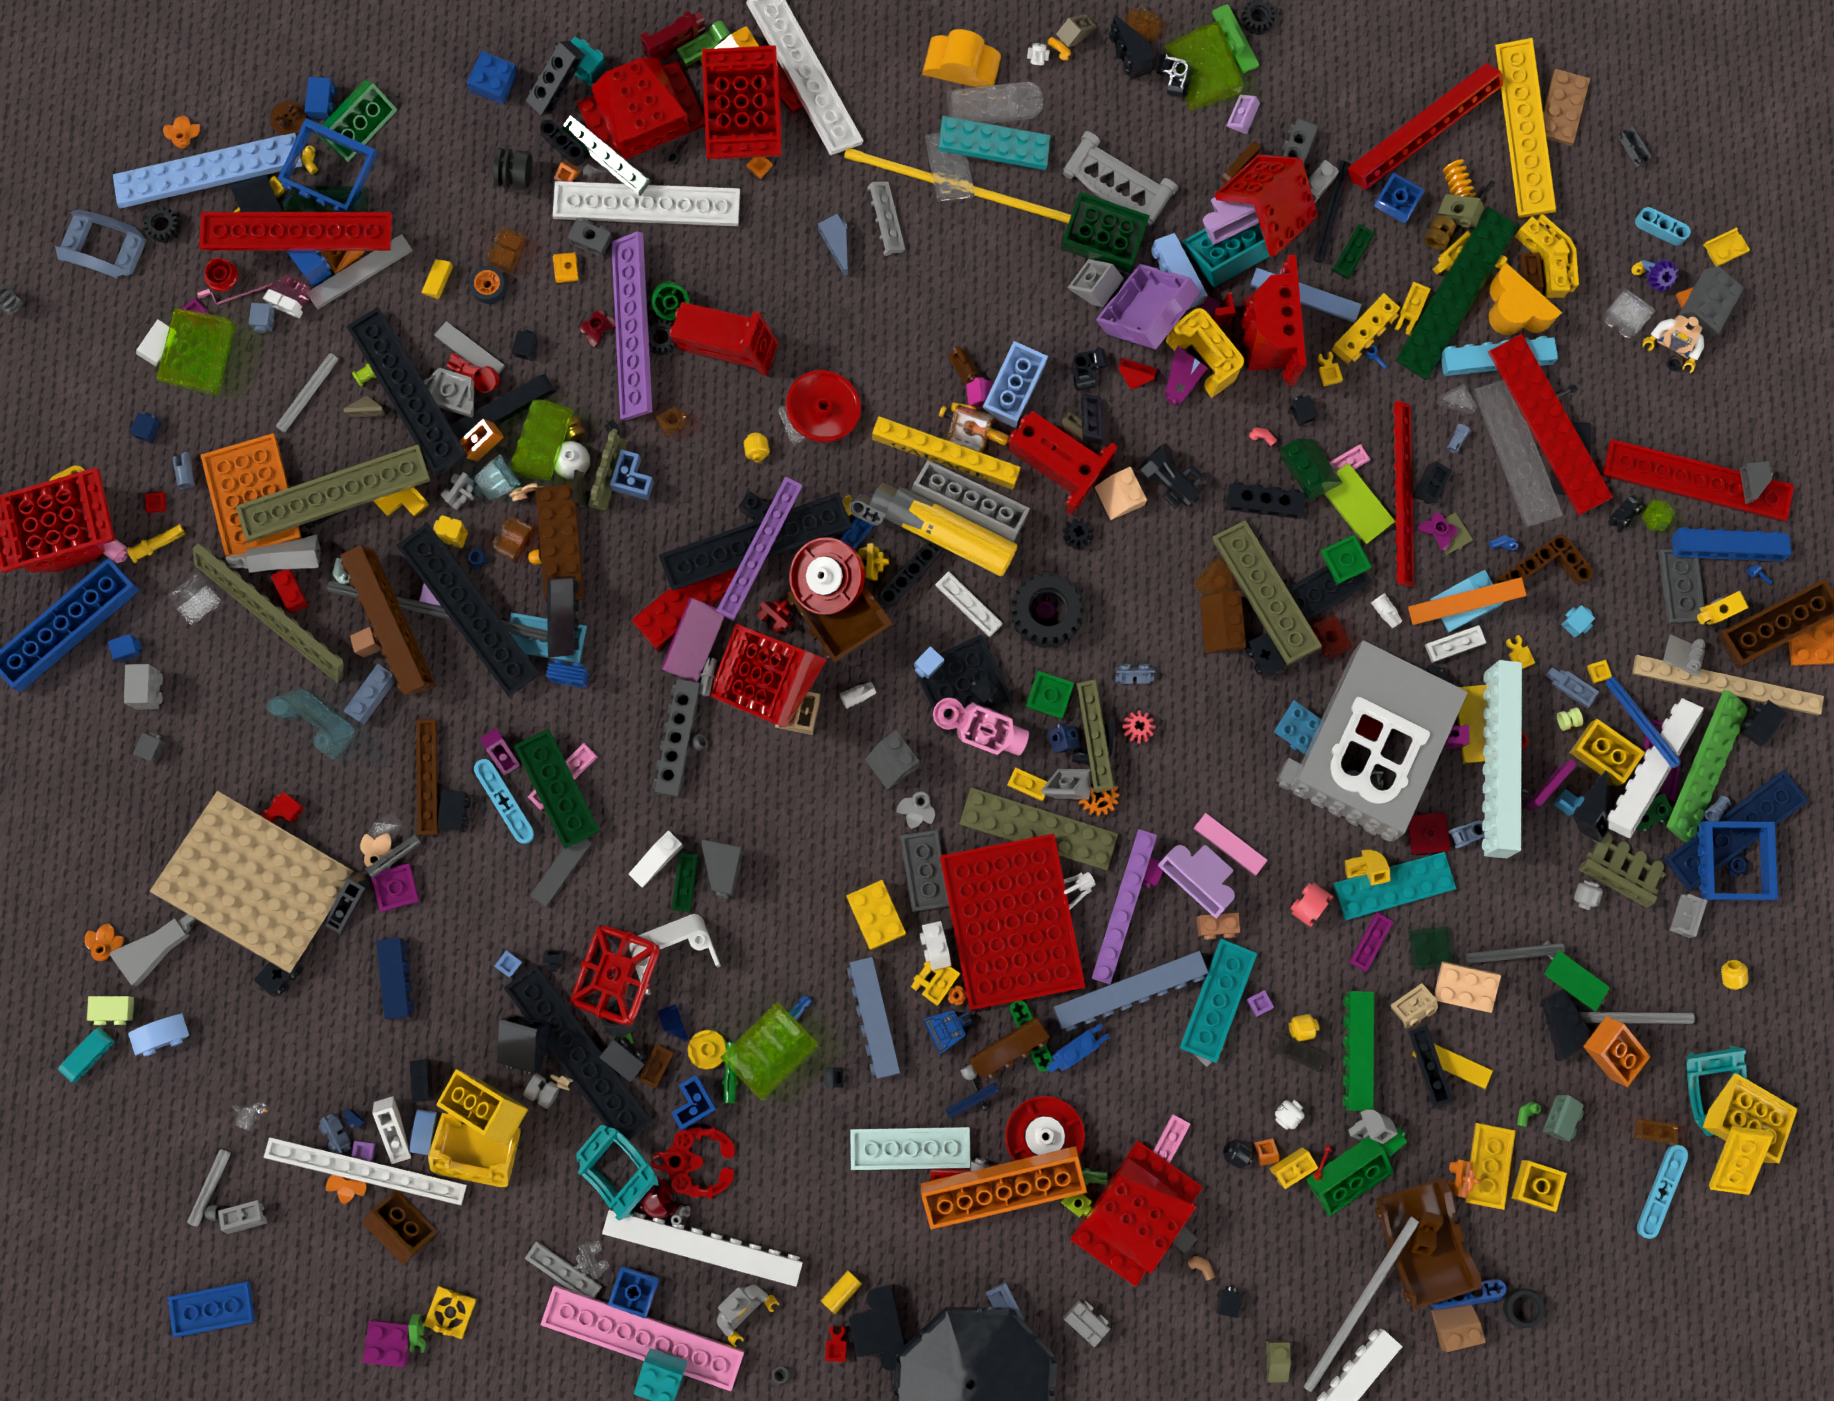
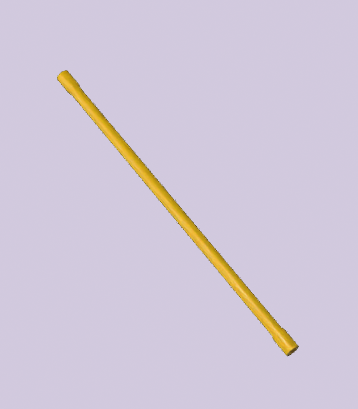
(859, 156)

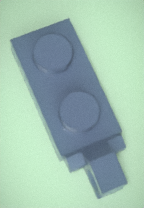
(1572, 686)

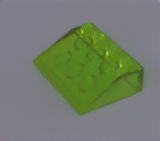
(1214, 68)
(196, 351)
(770, 1051)

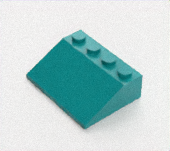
(1228, 256)

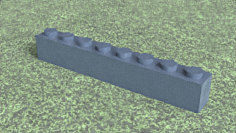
(1130, 990)

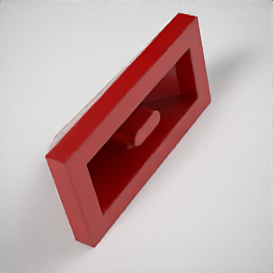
(1136, 373)

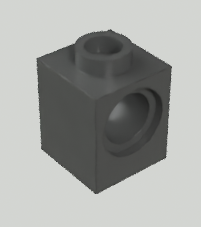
(149, 747)

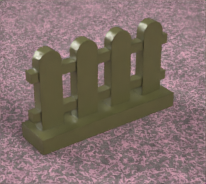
(601, 490)
(1619, 880)

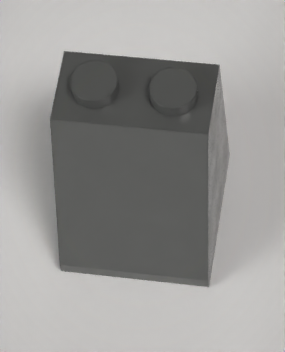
(892, 760)
(722, 867)

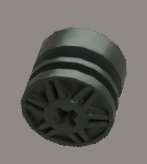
(509, 168)

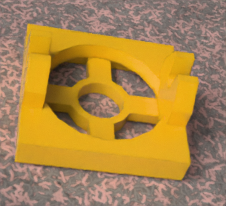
(458, 1331)

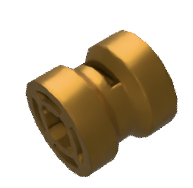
(575, 430)

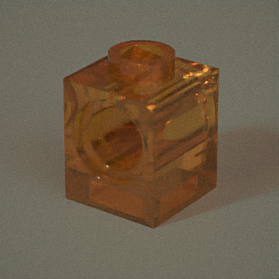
(670, 429)

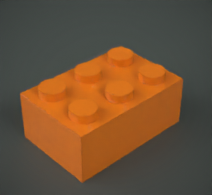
(1616, 1051)

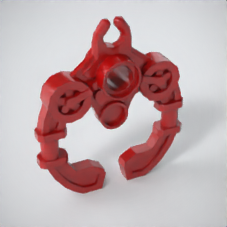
(688, 1162)

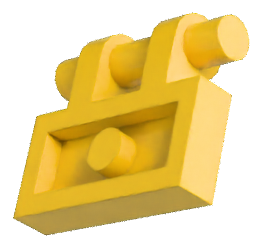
(939, 984)

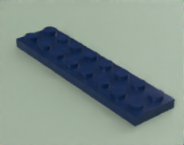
(1768, 803)

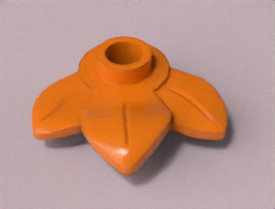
(181, 131)
(105, 939)
(345, 1188)

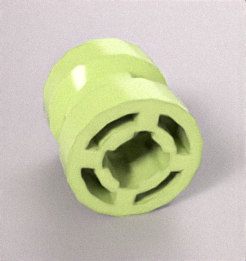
(1569, 719)

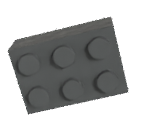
(1712, 300)

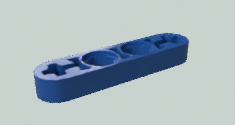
(1469, 1299)

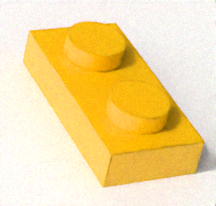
(1027, 784)

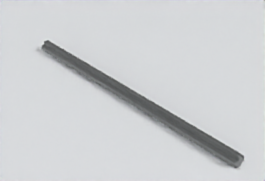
(438, 611)

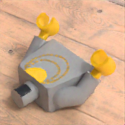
(739, 1307)

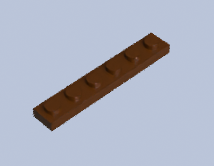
(427, 777)

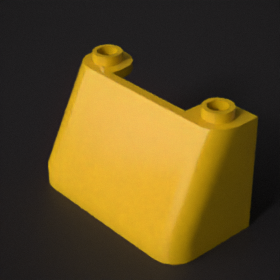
(469, 1155)

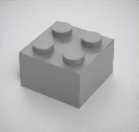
(142, 686)

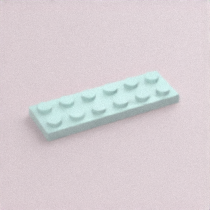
(910, 1148)

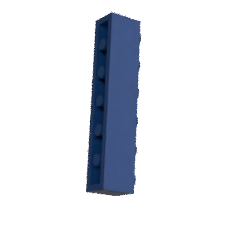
(1731, 544)

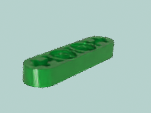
(1037, 1060)

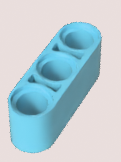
(1671, 226)

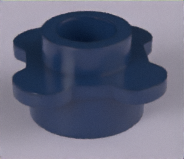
(476, 553)
(1739, 860)

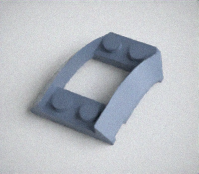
(77, 234)

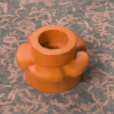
(957, 1000)

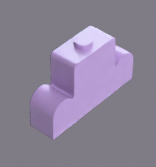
(1228, 219)
(1200, 877)

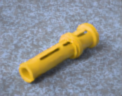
(147, 547)

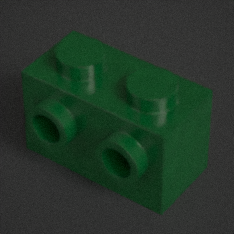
(1657, 812)

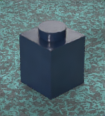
(145, 427)

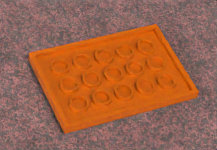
(239, 476)

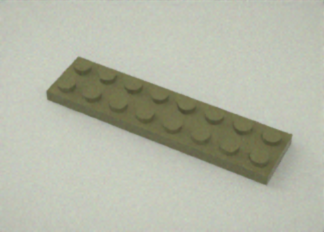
(1266, 592)
(1019, 821)

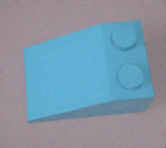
(1474, 582)

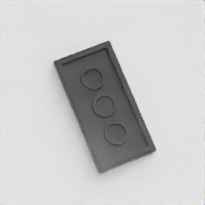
(1681, 587)
(924, 870)

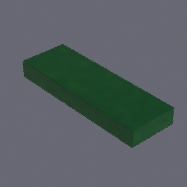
(1353, 251)
(685, 882)

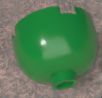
(667, 299)

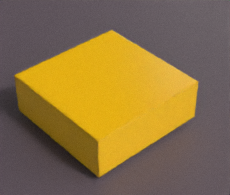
(1599, 671)

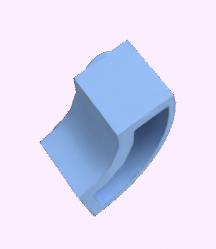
(158, 1034)

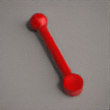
(1317, 1175)

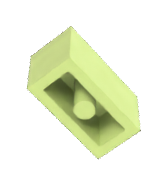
(110, 1009)

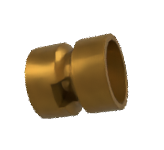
(1440, 232)

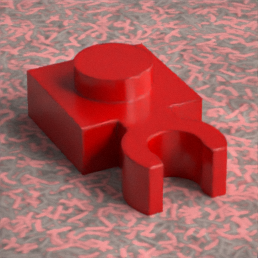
(836, 1347)

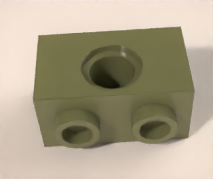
(1462, 209)

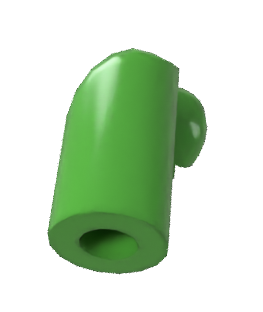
(1526, 1111)

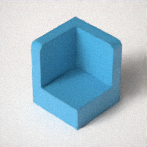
(1568, 802)

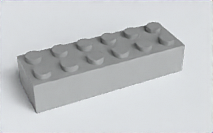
(971, 500)

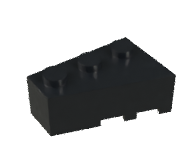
(1565, 1025)

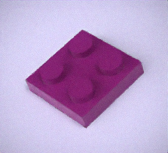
(395, 888)

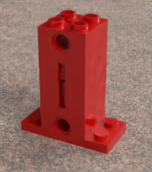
(725, 336)
(1059, 457)

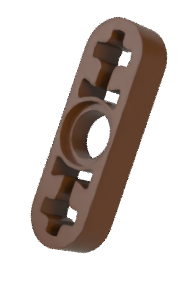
(1241, 161)

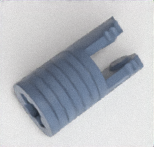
(183, 471)

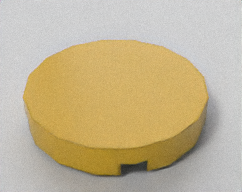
(706, 1049)

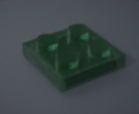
(1430, 947)

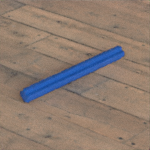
(1643, 722)

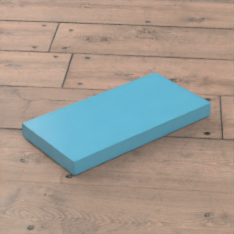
(540, 648)

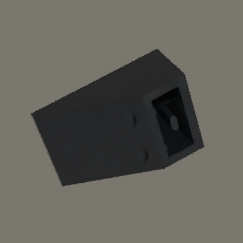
(1131, 48)
(1594, 810)

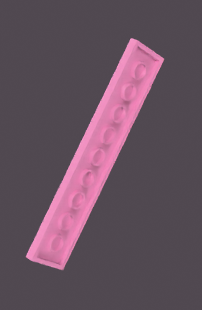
(633, 1336)

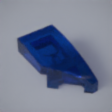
(672, 1022)

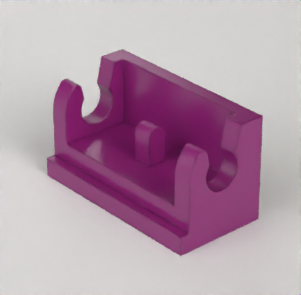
(1457, 738)

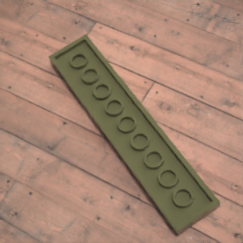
(333, 493)
(269, 614)

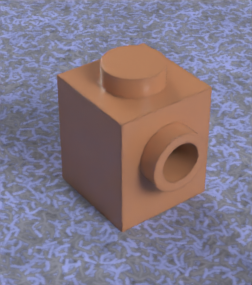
(365, 643)

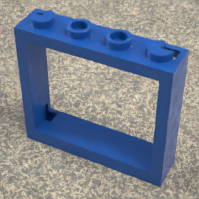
(297, 149)
(1767, 858)

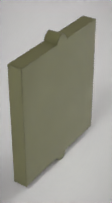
(1462, 536)

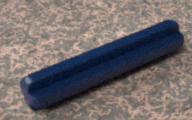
(972, 1100)

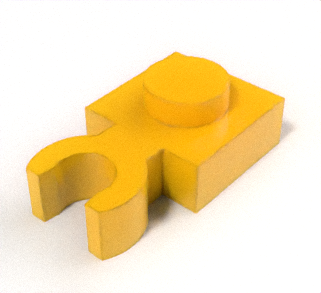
(1329, 372)
(1520, 654)

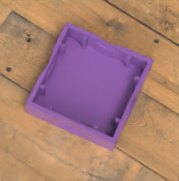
(1148, 306)

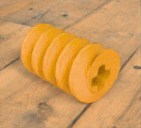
(1456, 179)

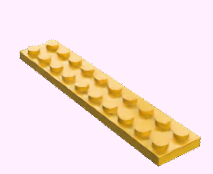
(1525, 128)

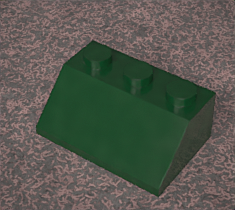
(1309, 467)

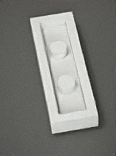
(1455, 644)

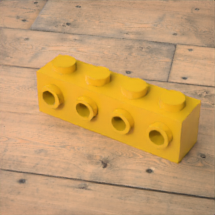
(1366, 328)

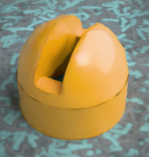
(535, 557)

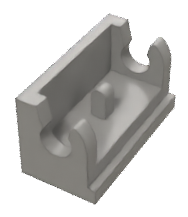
(1688, 915)
(242, 1217)

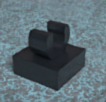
(553, 957)
(834, 1077)

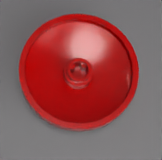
(823, 406)

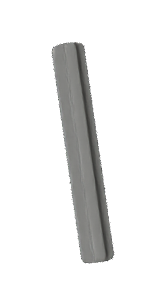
(209, 1187)

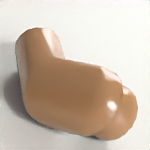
(1202, 1264)

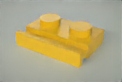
(1726, 247)

